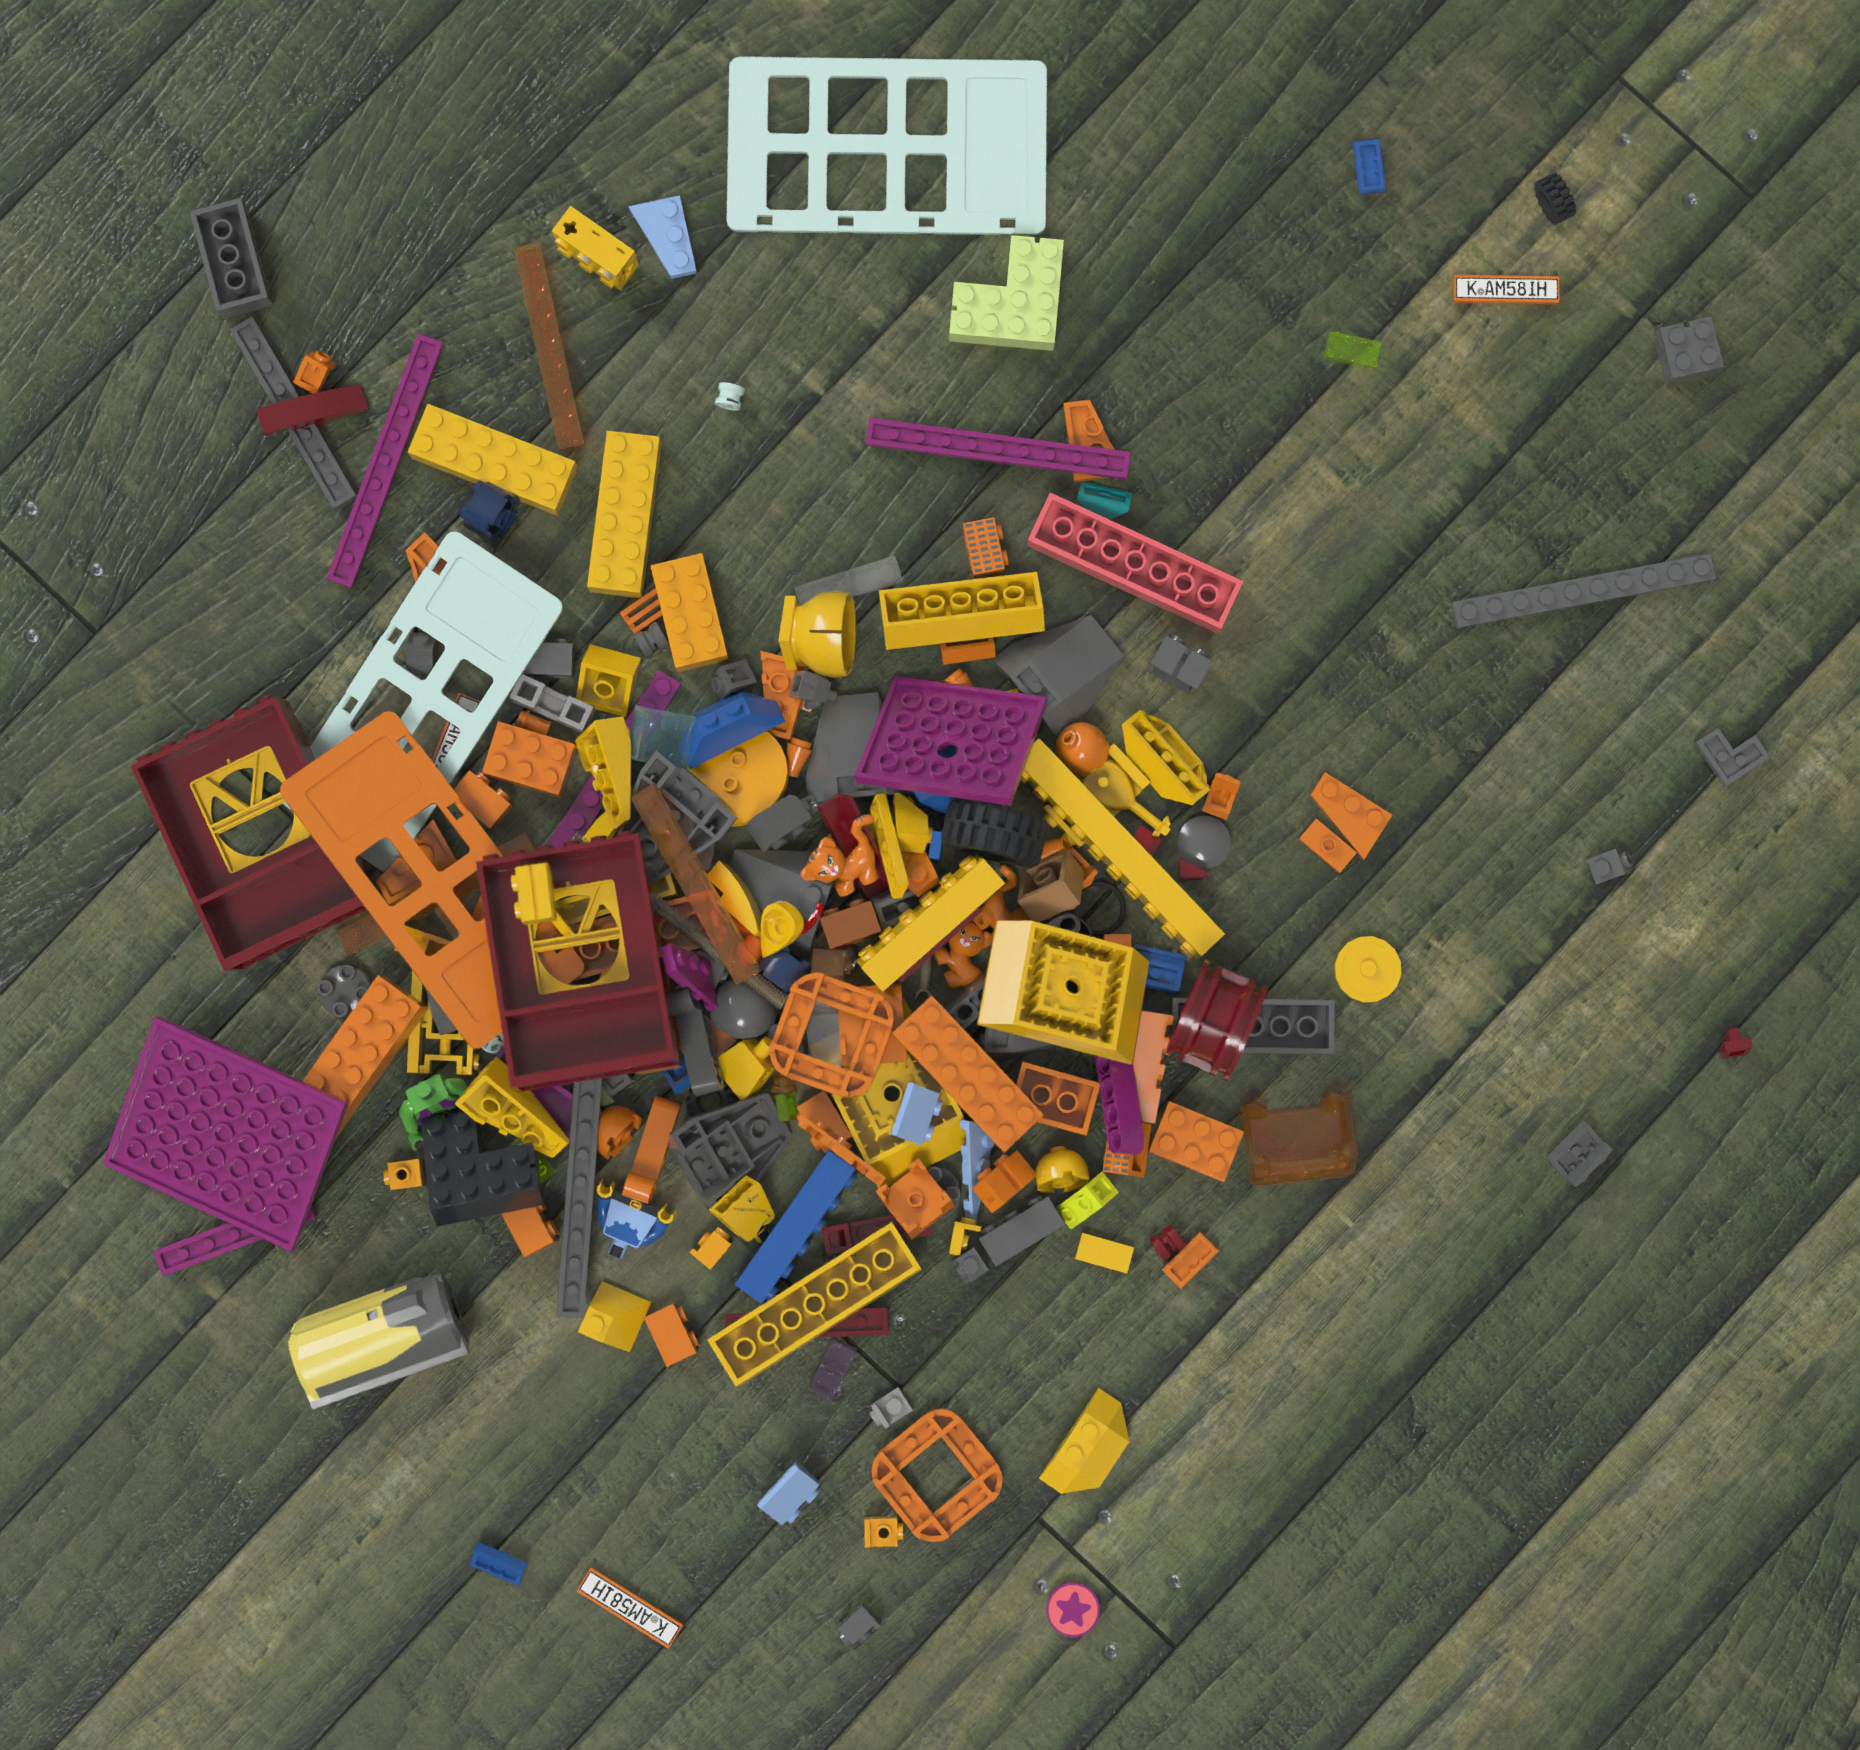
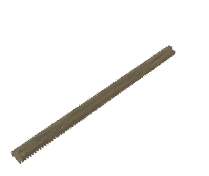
(707, 945)

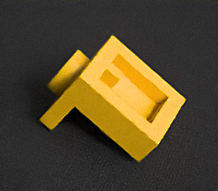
(959, 1239)

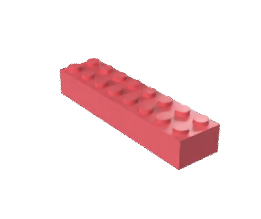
(1134, 563)

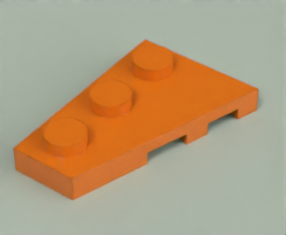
(1085, 430)
(776, 687)
(1351, 813)
(918, 870)
(400, 879)

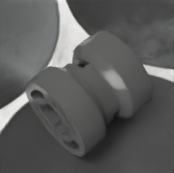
(651, 639)

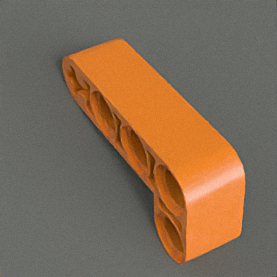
(652, 1150)

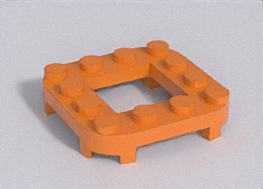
(794, 1022)
(965, 1503)

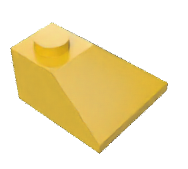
(614, 1317)

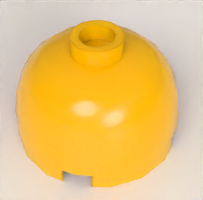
(1061, 1170)

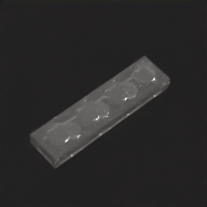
(855, 581)

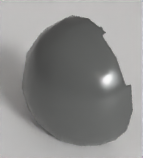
(742, 1011)

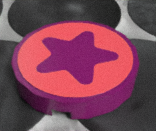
(1072, 1609)

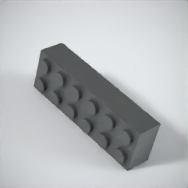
(1285, 1027)

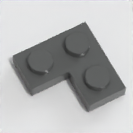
(1728, 762)

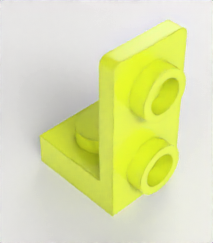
(1087, 1200)

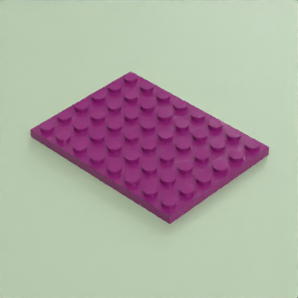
(225, 1133)

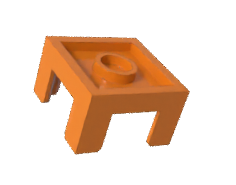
(915, 1200)

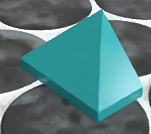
(1103, 500)

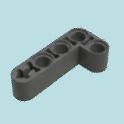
(696, 1041)

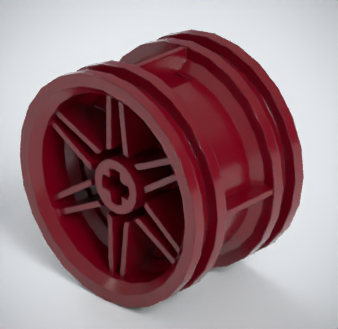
(1216, 1020)

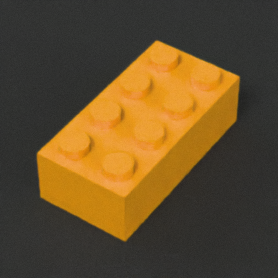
(689, 612)

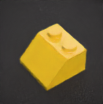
(608, 680)

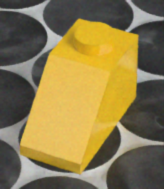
(910, 825)

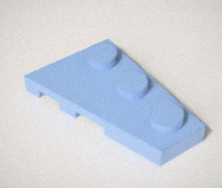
(667, 233)

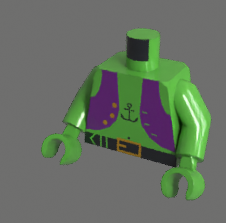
(429, 1099)

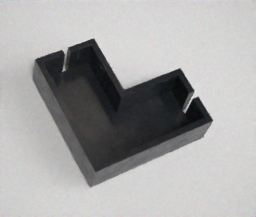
(474, 1183)

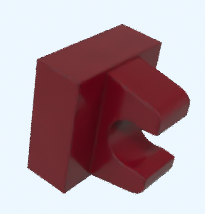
(1734, 1044)

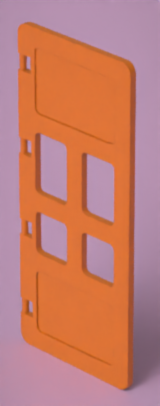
(367, 794)

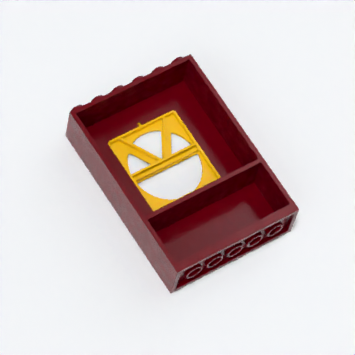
(244, 901)
(589, 1030)

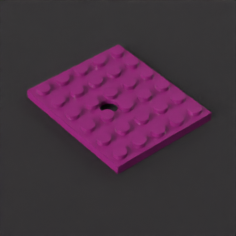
(924, 717)

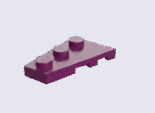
(691, 971)

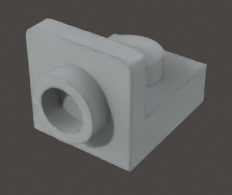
(890, 1408)

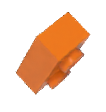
(967, 650)

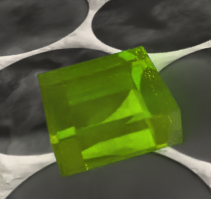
(786, 1107)

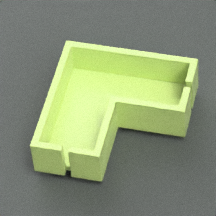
(1015, 314)

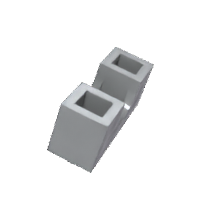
(552, 704)

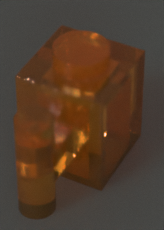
(832, 964)

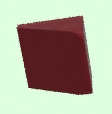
(1189, 872)

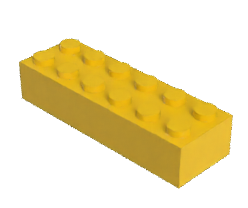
(489, 455)
(624, 514)
(961, 610)
(929, 921)

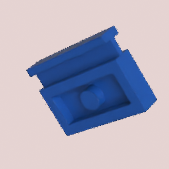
(1164, 969)

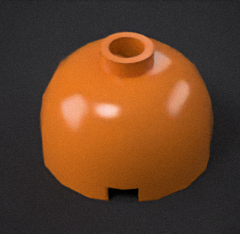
(1082, 748)
(615, 1129)

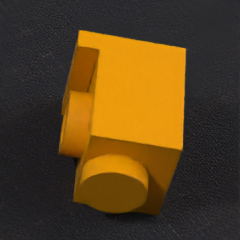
(414, 1171)
(712, 1247)
(874, 1524)

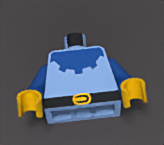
(629, 1220)

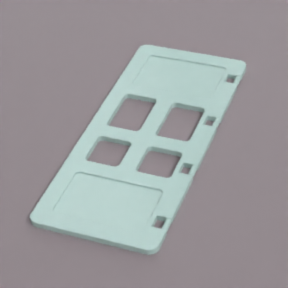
(480, 615)

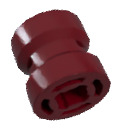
(1173, 1241)

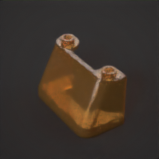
(1299, 1142)

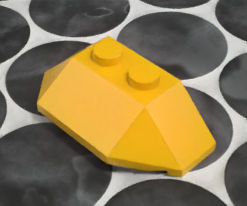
(1164, 758)
(1089, 1447)

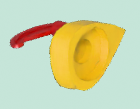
(782, 925)

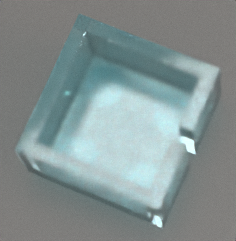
(661, 731)

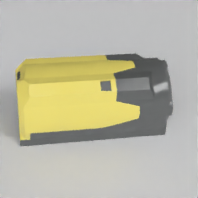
(378, 1339)

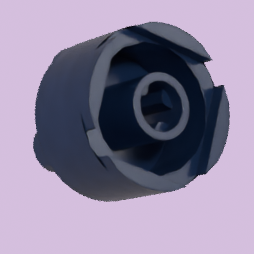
(489, 511)
(783, 970)

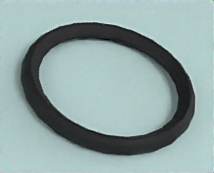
(1122, 906)

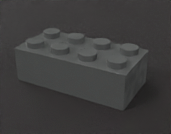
(231, 258)

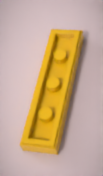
(889, 846)

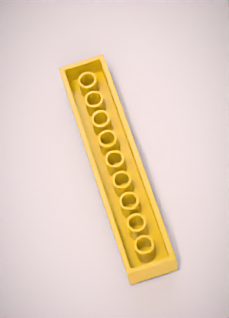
(1120, 852)

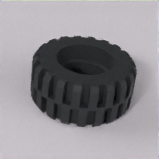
(994, 832)

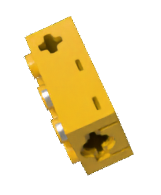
(594, 249)

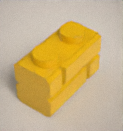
(534, 893)

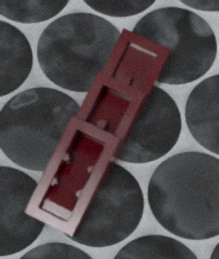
(312, 409)

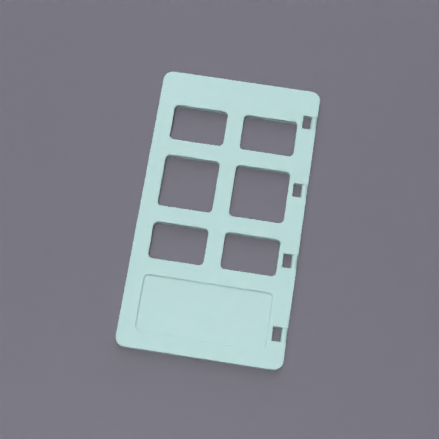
(990, 145)

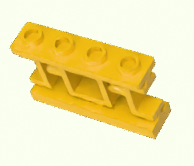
(415, 1043)

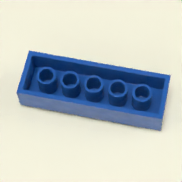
(796, 1226)

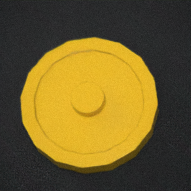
(1367, 969)

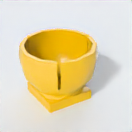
(819, 633)

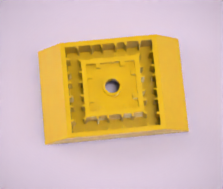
(1030, 997)
(873, 1119)

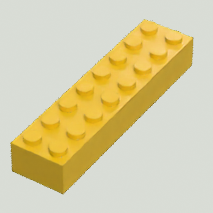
(814, 1305)

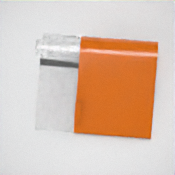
(835, 1033)

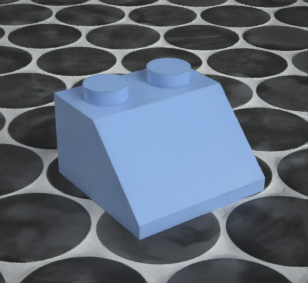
(916, 1113)
(789, 1494)

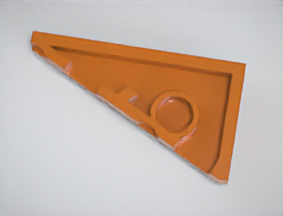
(841, 1148)

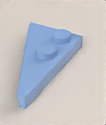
(975, 1160)

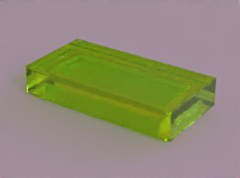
(1352, 350)

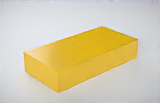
(1104, 1253)

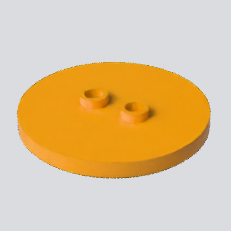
(747, 776)

